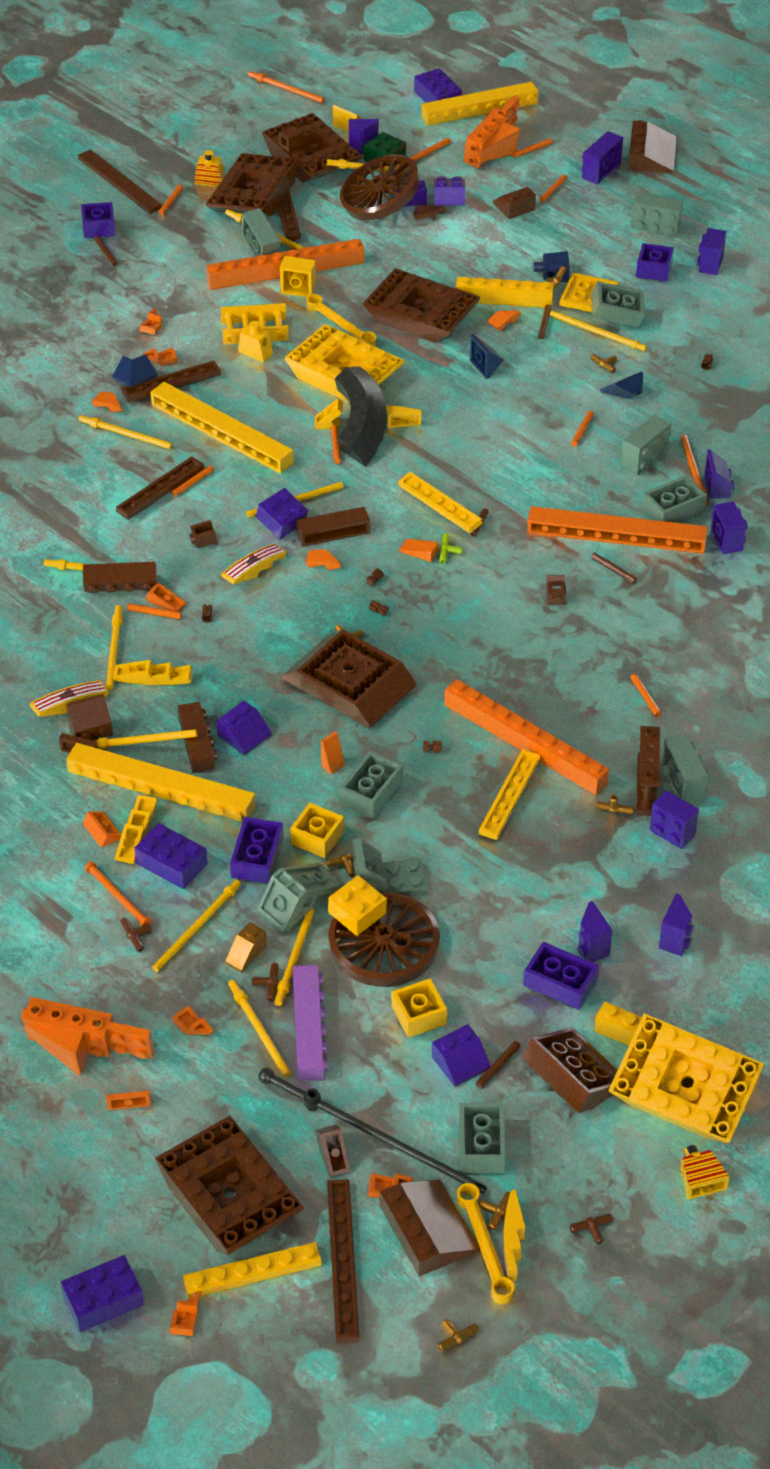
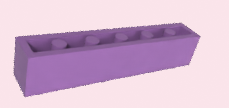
(308, 1023)

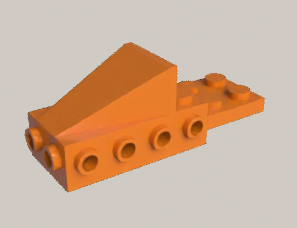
(494, 135)
(73, 1033)

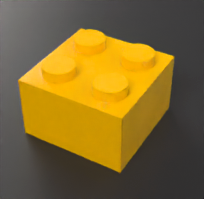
(297, 276)
(317, 830)
(357, 905)
(419, 1007)

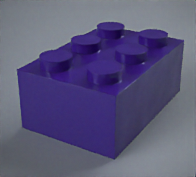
(435, 86)
(602, 157)
(257, 850)
(170, 855)
(561, 975)
(102, 1293)

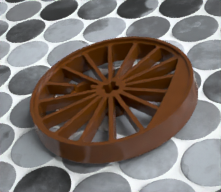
(360, 194)
(388, 939)

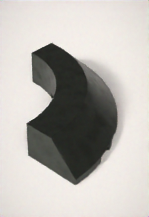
(367, 414)

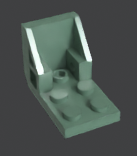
(396, 876)
(294, 891)

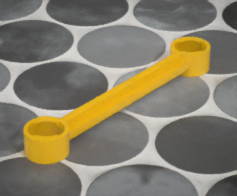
(315, 304)
(485, 1243)

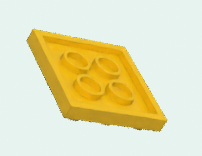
(579, 290)

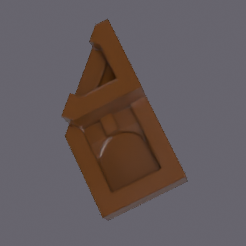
(425, 211)

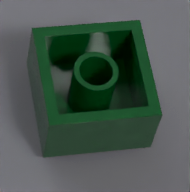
(383, 145)

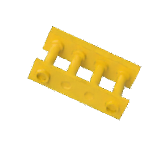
(257, 313)

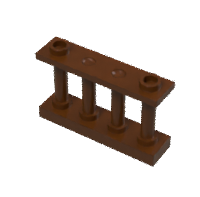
(648, 769)

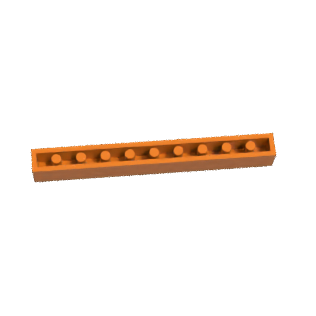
(268, 266)
(617, 529)
(526, 736)

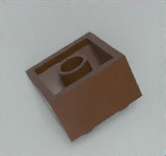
(516, 202)
(89, 718)

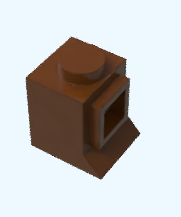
(203, 534)
(556, 590)

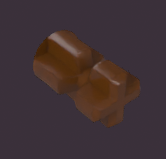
(707, 362)
(377, 574)
(376, 606)
(207, 613)
(436, 746)

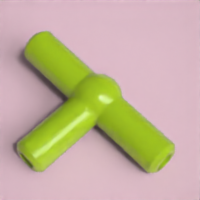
(444, 548)

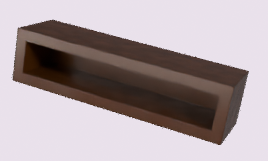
(333, 526)
(119, 576)
(198, 748)

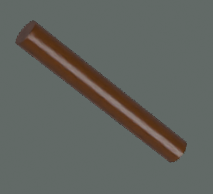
(105, 250)
(544, 322)
(614, 568)
(493, 1069)

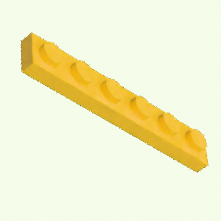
(440, 502)
(509, 794)
(252, 1270)

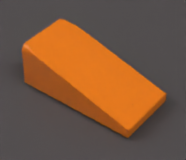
(420, 549)
(165, 598)
(331, 753)

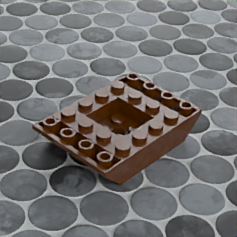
(318, 145)
(254, 184)
(419, 305)
(360, 693)
(224, 1162)

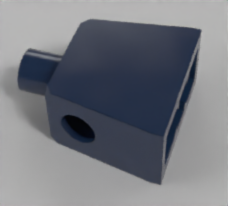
(552, 264)

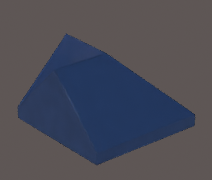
(483, 356)
(134, 371)
(627, 387)

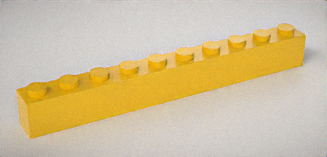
(222, 427)
(161, 782)

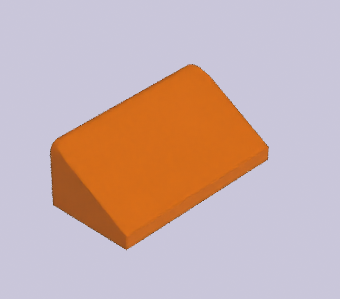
(101, 828)
(128, 1100)

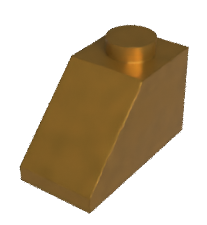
(246, 947)

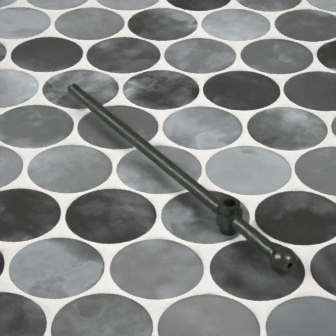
(313, 1101)

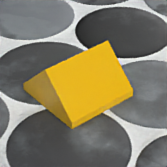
(341, 118)

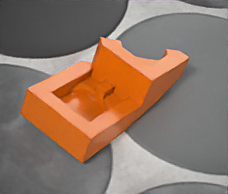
(162, 358)
(185, 1316)

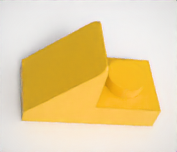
(330, 416)

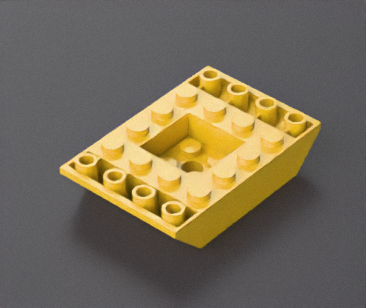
(331, 351)
(663, 1057)

